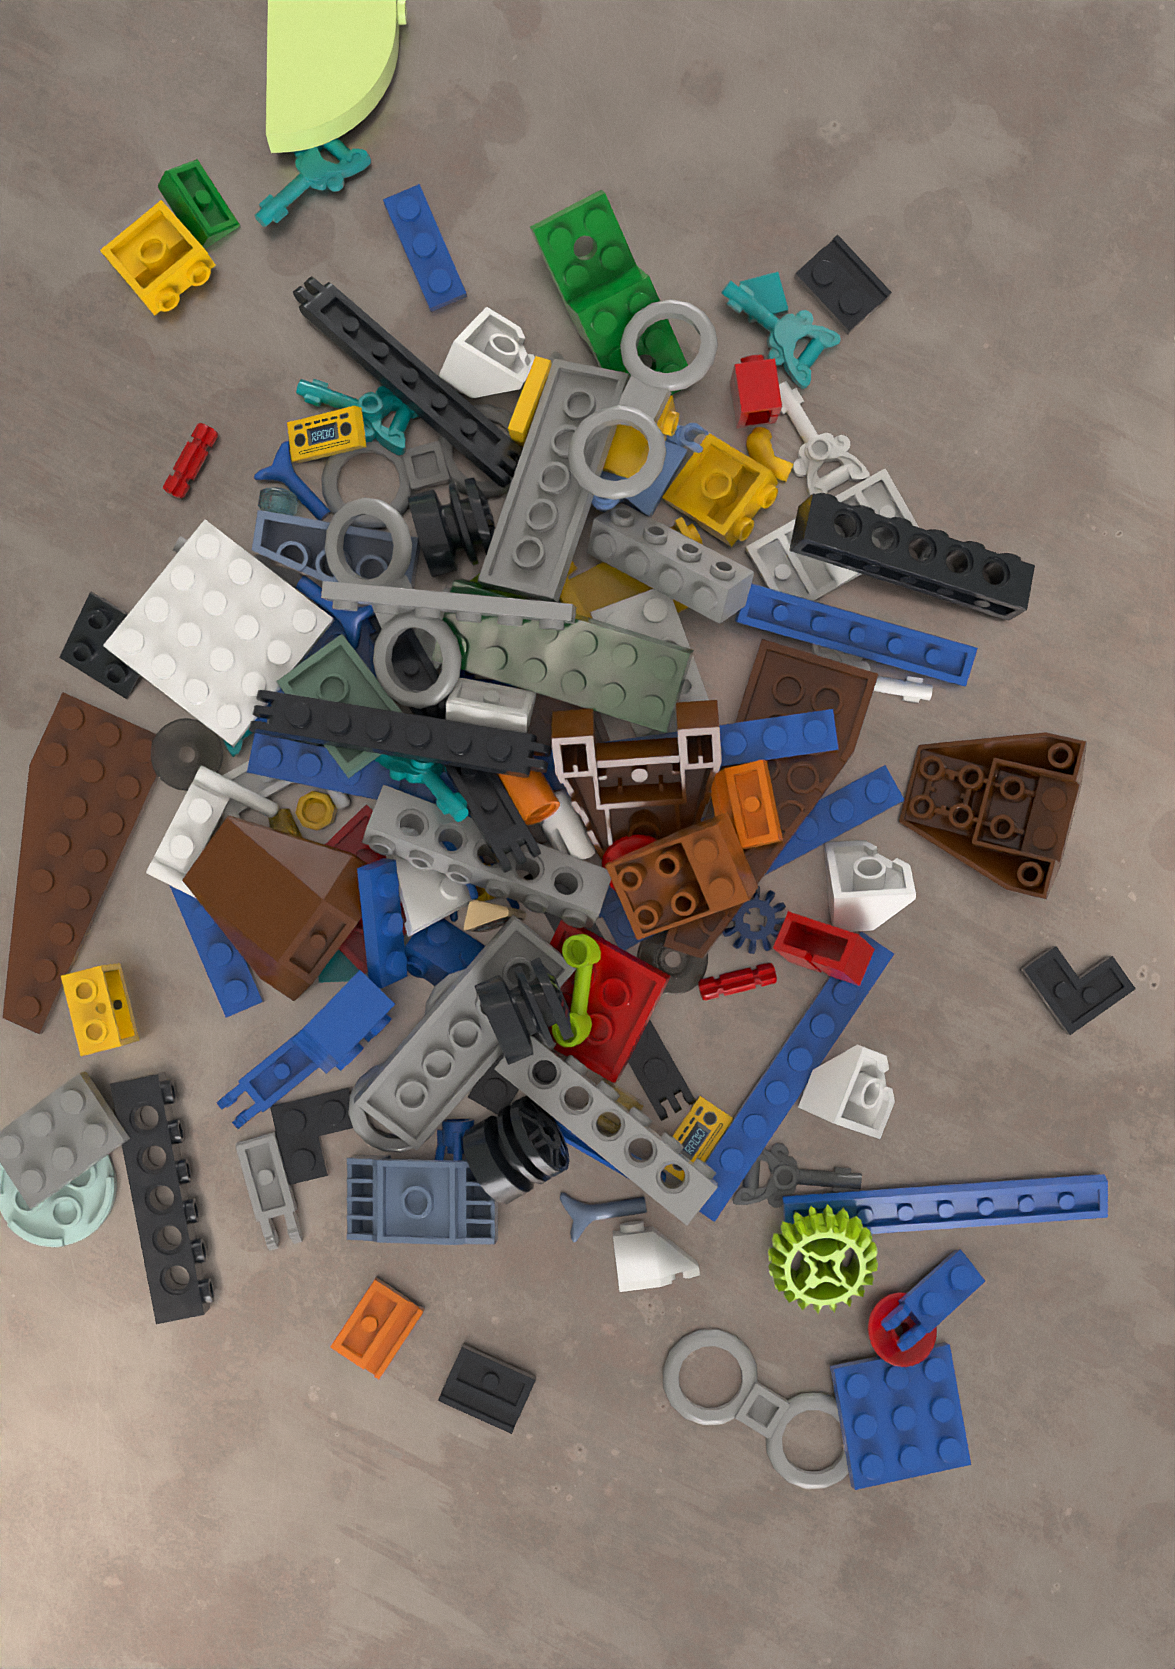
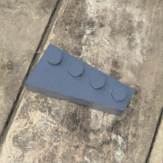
(301, 546)

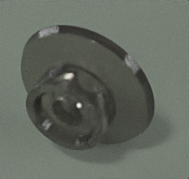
(168, 748)
(684, 975)

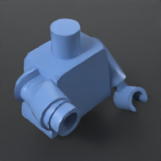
(649, 499)

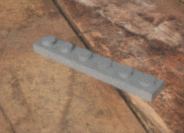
(466, 606)

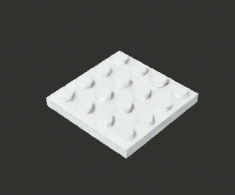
(218, 632)

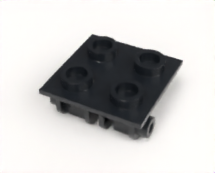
(86, 649)

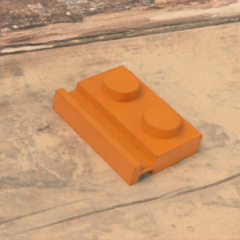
(750, 802)
(377, 1328)

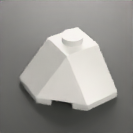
(487, 357)
(864, 885)
(851, 1091)
(648, 1258)

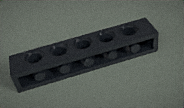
(817, 538)
(168, 1299)

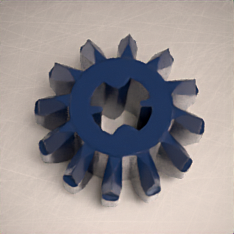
(761, 934)

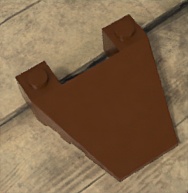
(638, 784)

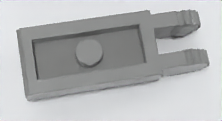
(268, 1187)

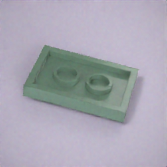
(339, 676)

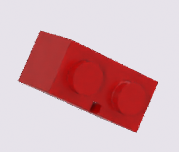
(755, 391)
(823, 948)

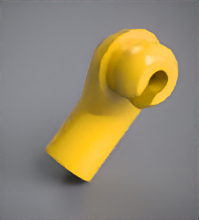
(761, 450)

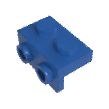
(440, 951)

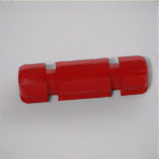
(190, 460)
(737, 981)

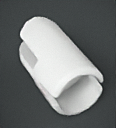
(566, 830)

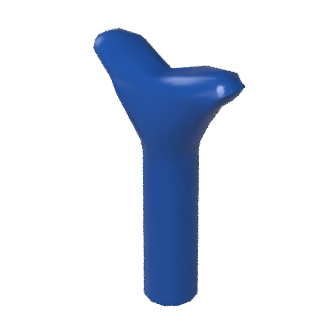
(283, 472)
(349, 620)

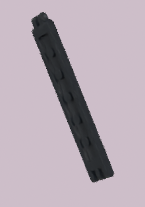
(409, 379)
(399, 734)
(485, 794)
(650, 1057)

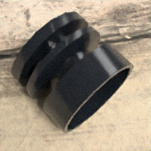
(452, 526)
(524, 1010)
(515, 1150)

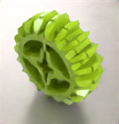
(823, 1242)

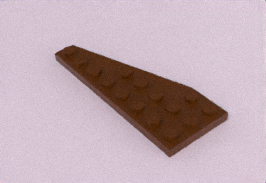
(779, 685)
(77, 823)

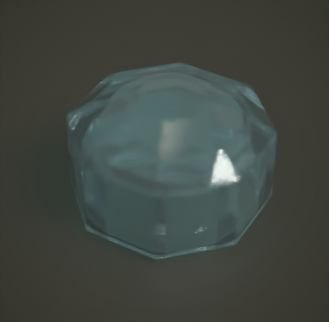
(278, 501)

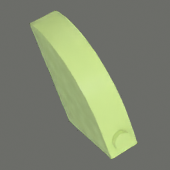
(327, 67)

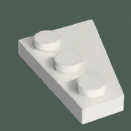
(426, 893)

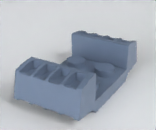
(417, 1202)

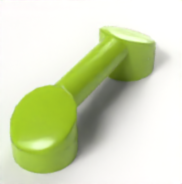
(580, 953)

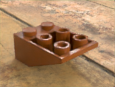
(683, 877)

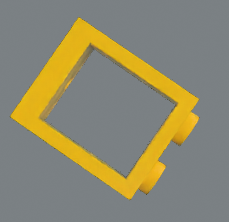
(92, 1012)

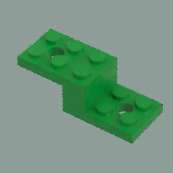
(605, 285)

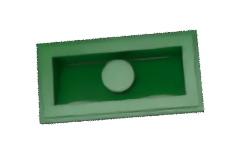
(197, 203)

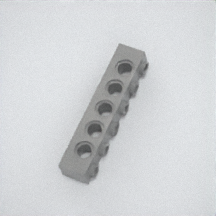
(398, 809)
(681, 1199)

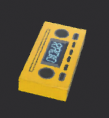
(326, 434)
(699, 1133)

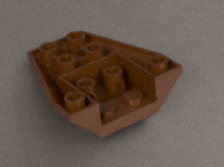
(999, 804)
(278, 899)

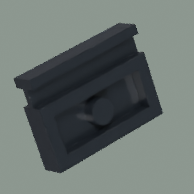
(842, 284)
(487, 1388)

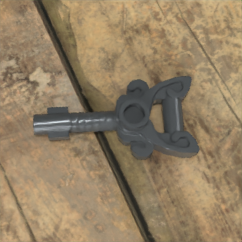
(787, 1176)

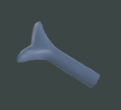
(585, 1213)

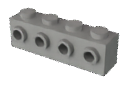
(670, 562)

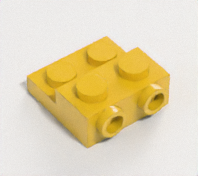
(159, 258)
(722, 490)

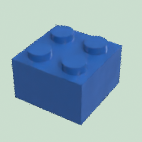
(352, 1014)

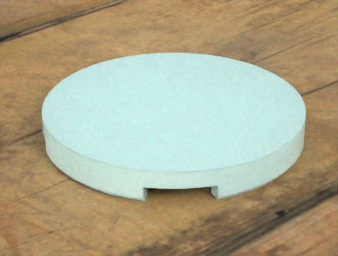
(68, 1213)

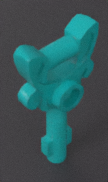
(315, 173)
(784, 333)
(374, 409)
(428, 774)

